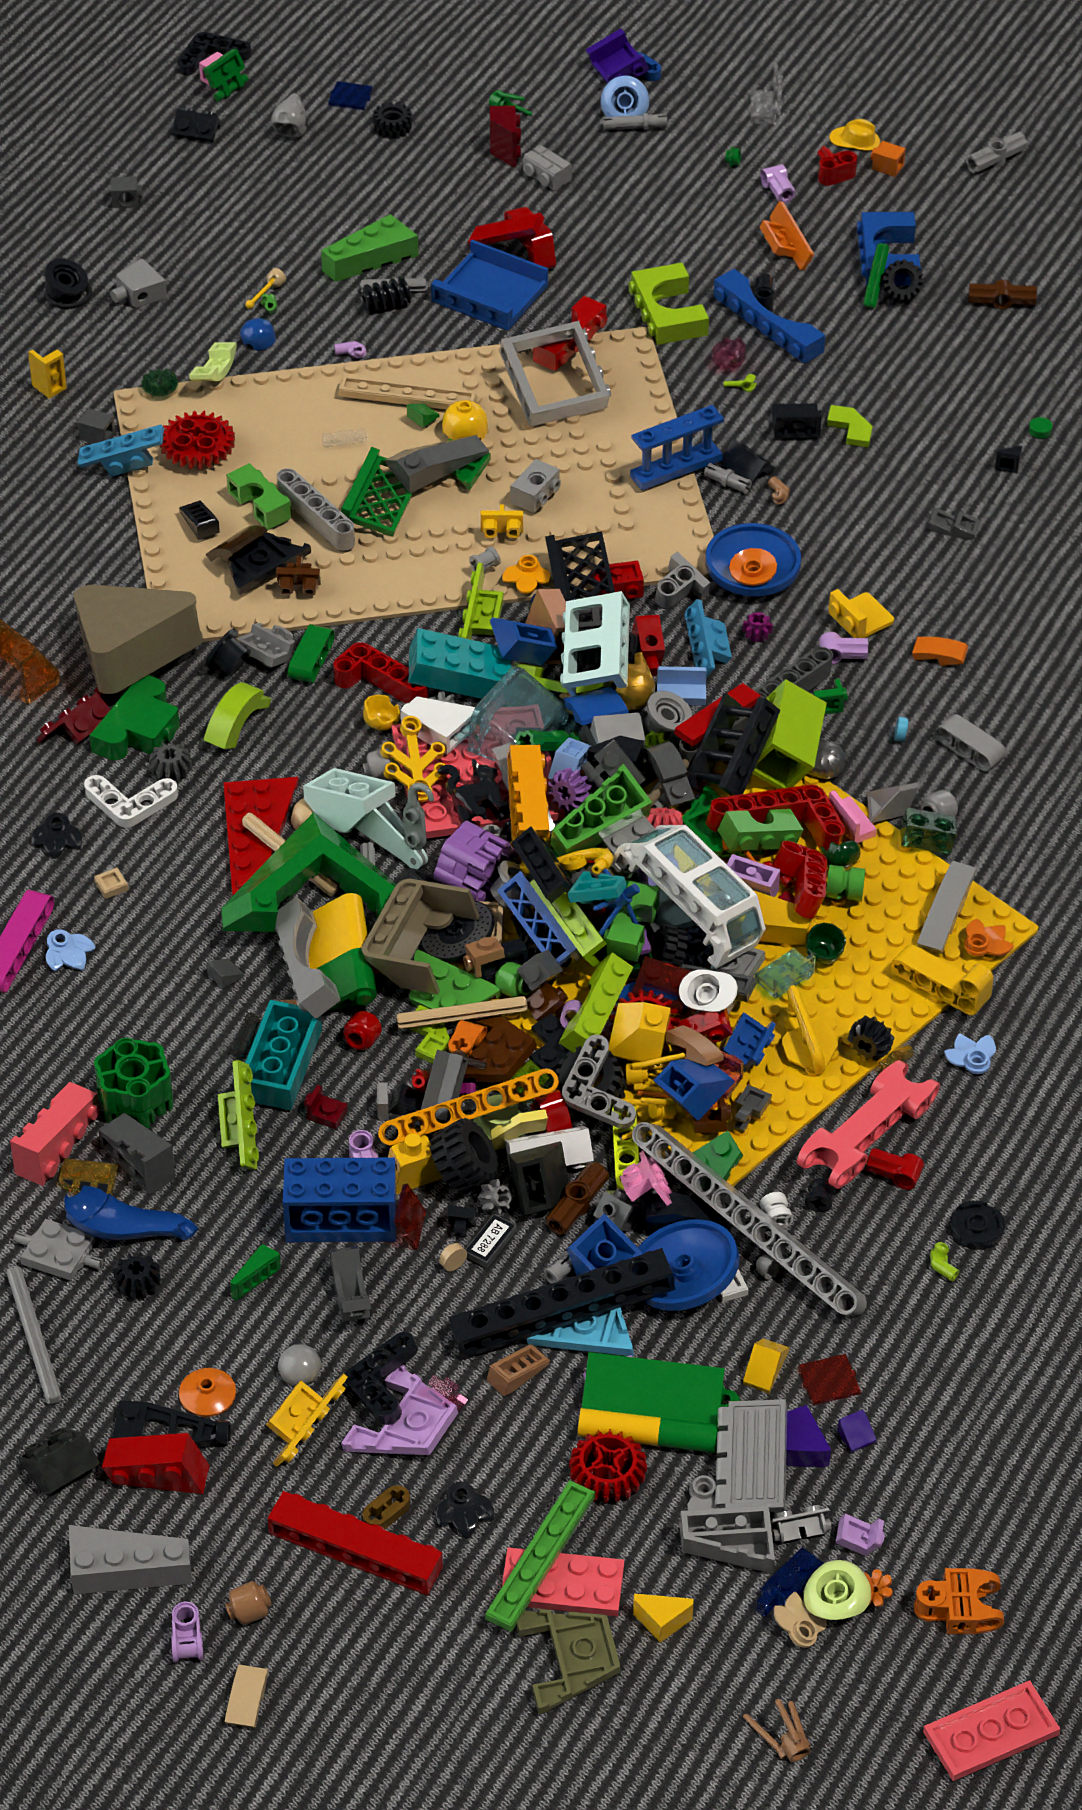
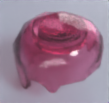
(729, 354)

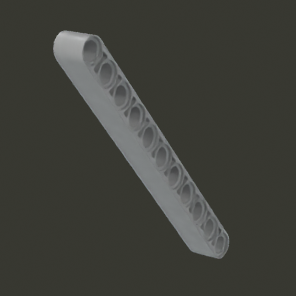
(759, 1221)

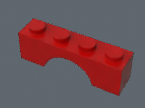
(591, 317)

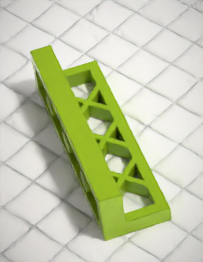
(575, 925)

